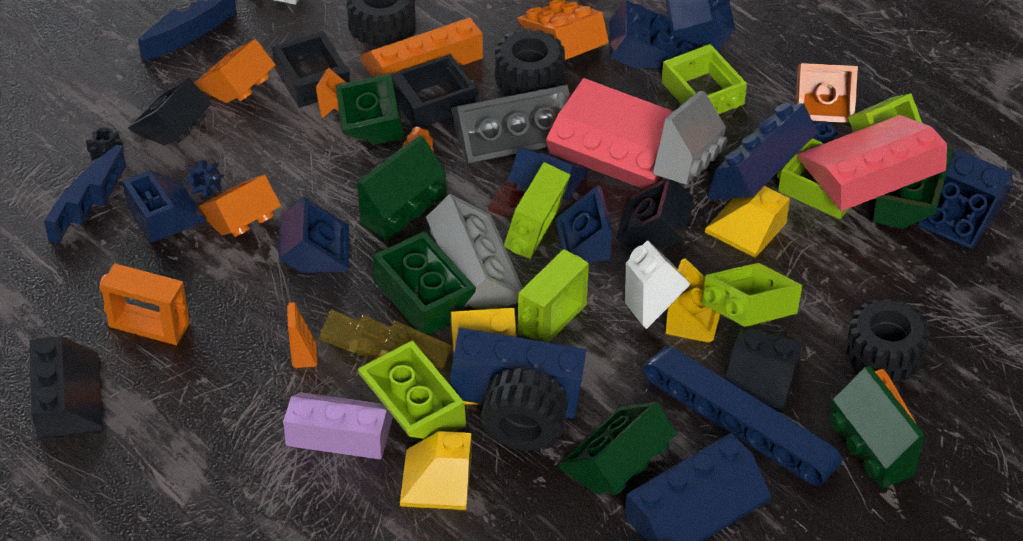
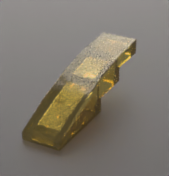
(377, 339)

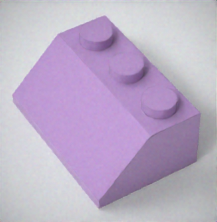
(337, 425)

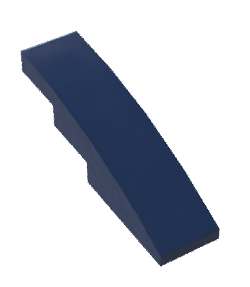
(184, 27)
(89, 188)

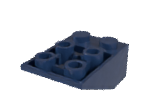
(643, 37)
(969, 199)

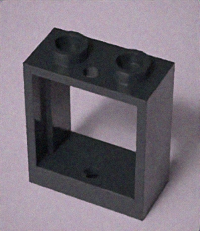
(308, 47)
(429, 75)

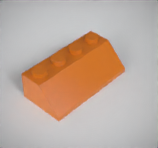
(459, 39)

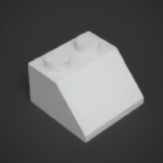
(651, 283)

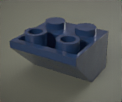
(160, 205)

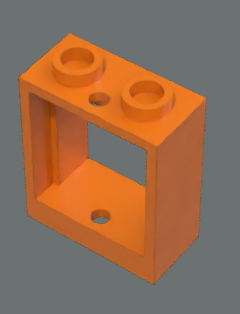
(150, 288)

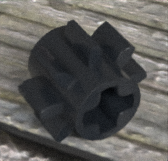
(102, 142)

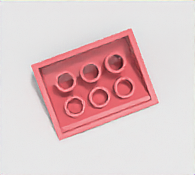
(609, 133)
(876, 160)

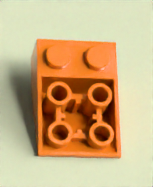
(574, 25)

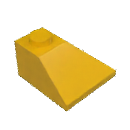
(751, 221)
(438, 472)

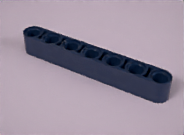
(743, 415)

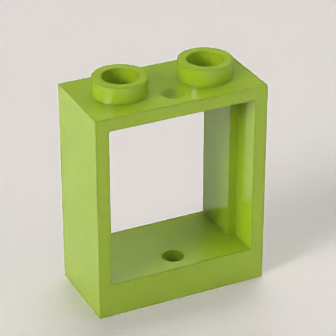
(704, 61)
(804, 189)
(536, 210)
(748, 295)
(553, 297)

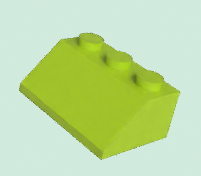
(415, 392)

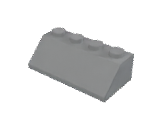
(690, 140)
(477, 250)

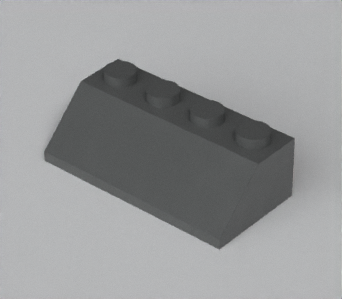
(506, 123)

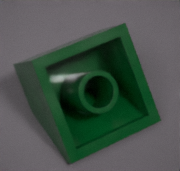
(370, 109)

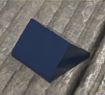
(586, 228)

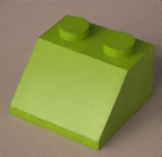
(885, 110)

